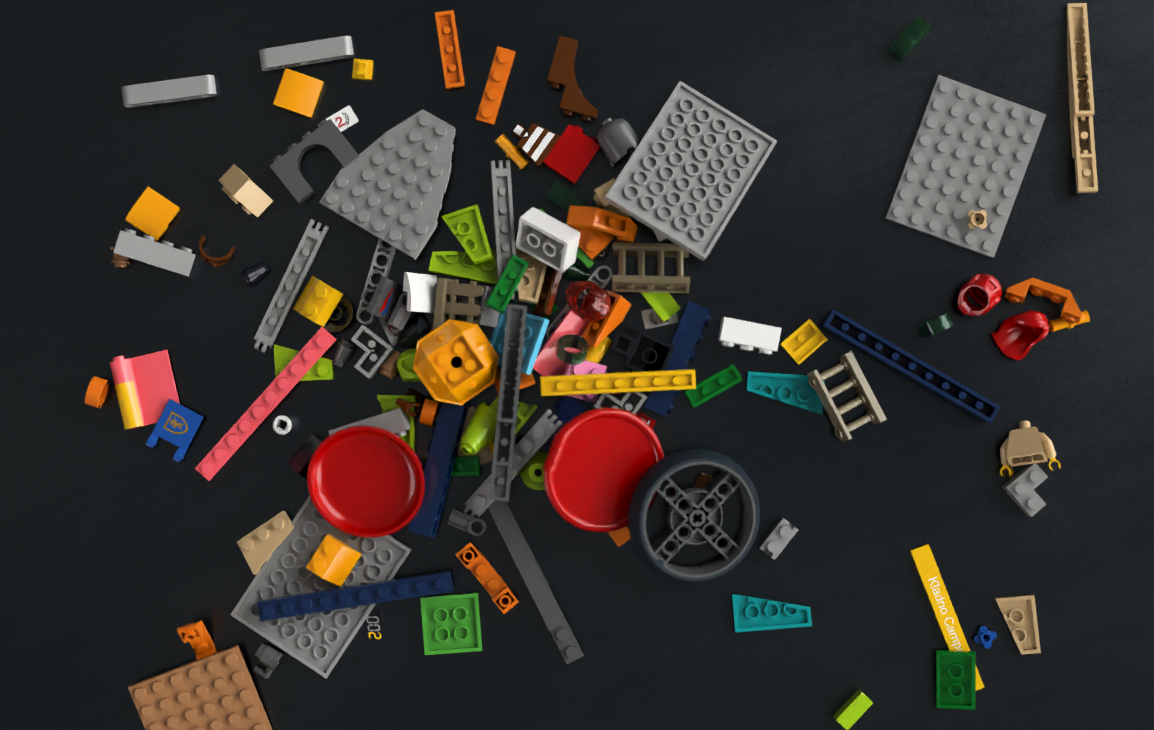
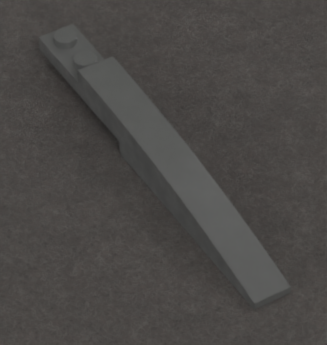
(508, 402)
(535, 581)

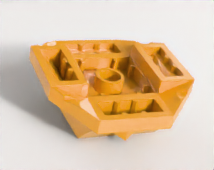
(434, 365)

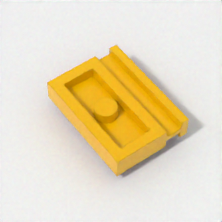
(803, 341)

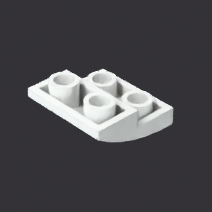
(421, 292)

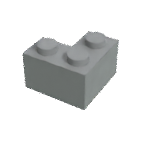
(376, 351)
(630, 402)
(1022, 488)

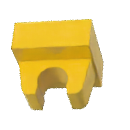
(362, 69)

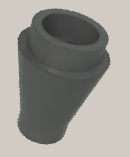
(343, 351)

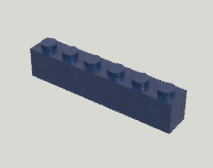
(684, 340)

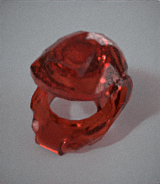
(595, 304)

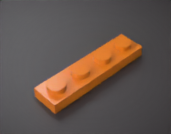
(449, 49)
(495, 85)

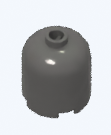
(617, 140)

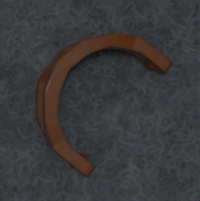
(212, 260)
(407, 405)

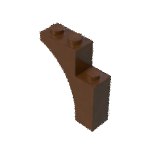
(563, 75)

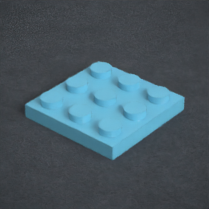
(534, 334)

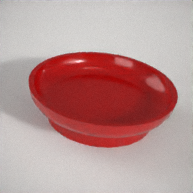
(366, 481)

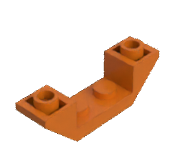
(600, 219)
(1018, 292)
(488, 577)
(198, 637)

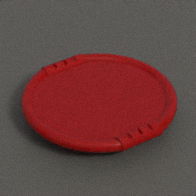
(598, 466)

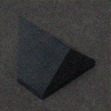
(413, 331)

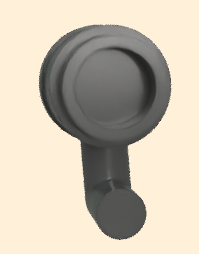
(269, 657)

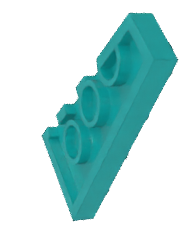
(785, 388)
(766, 614)

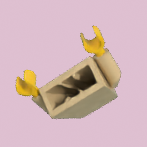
(1026, 447)

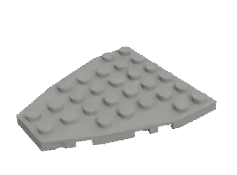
(397, 183)

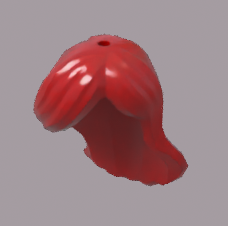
(1020, 333)

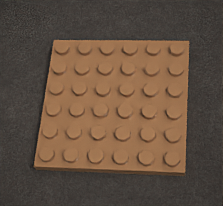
(202, 696)

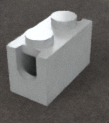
(777, 538)

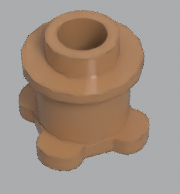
(119, 260)

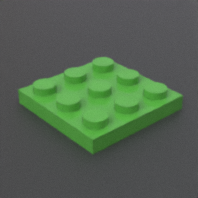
(451, 623)

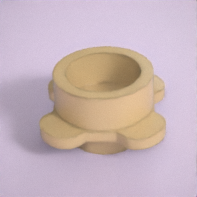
(978, 214)

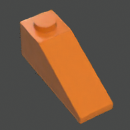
(598, 331)

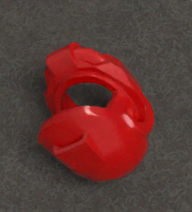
(984, 290)

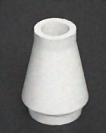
(277, 425)

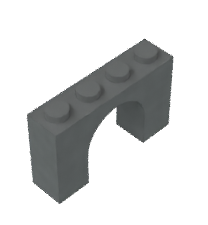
(288, 166)

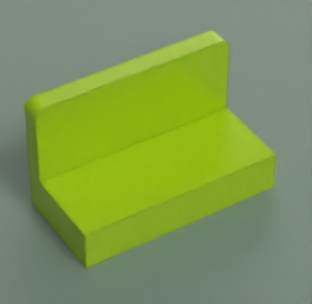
(662, 304)
(852, 709)

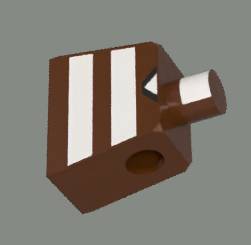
(535, 142)

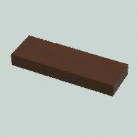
(548, 292)

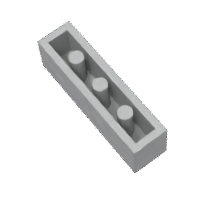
(154, 253)
(393, 421)

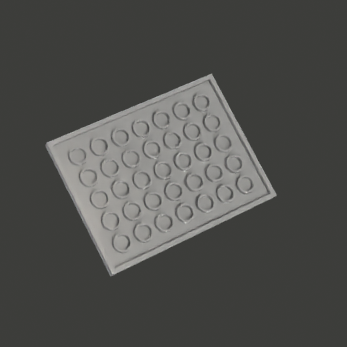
(962, 160)
(691, 170)
(322, 636)

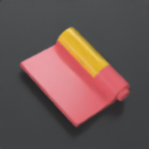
(547, 361)
(143, 387)

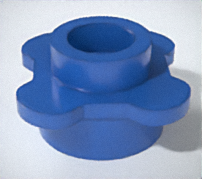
(979, 638)

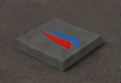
(385, 299)

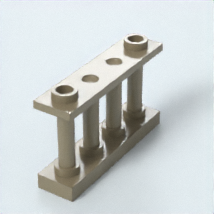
(645, 283)
(864, 396)

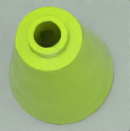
(480, 429)
(528, 475)

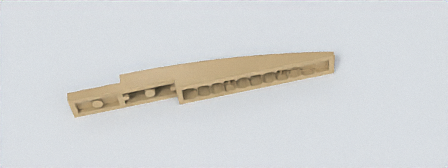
(1081, 98)

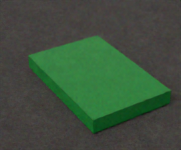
(956, 679)

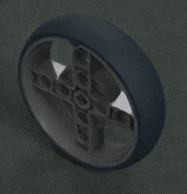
(730, 551)

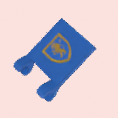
(176, 426)

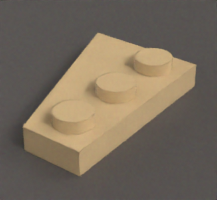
(262, 541)

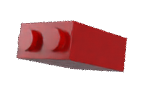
(572, 154)

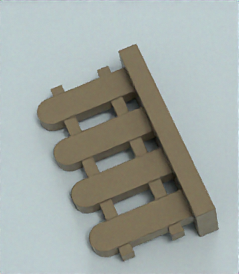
(446, 301)

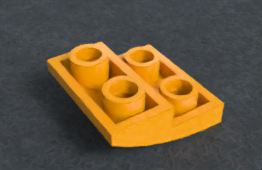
(298, 92)
(152, 213)

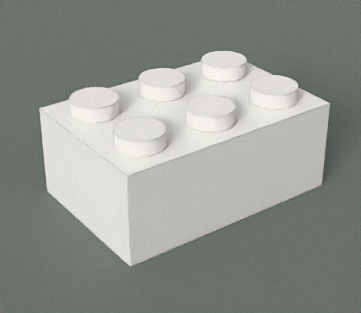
(547, 239)
(749, 335)

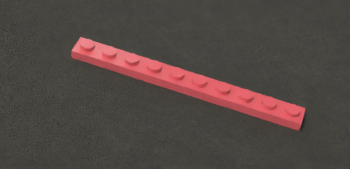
(265, 403)

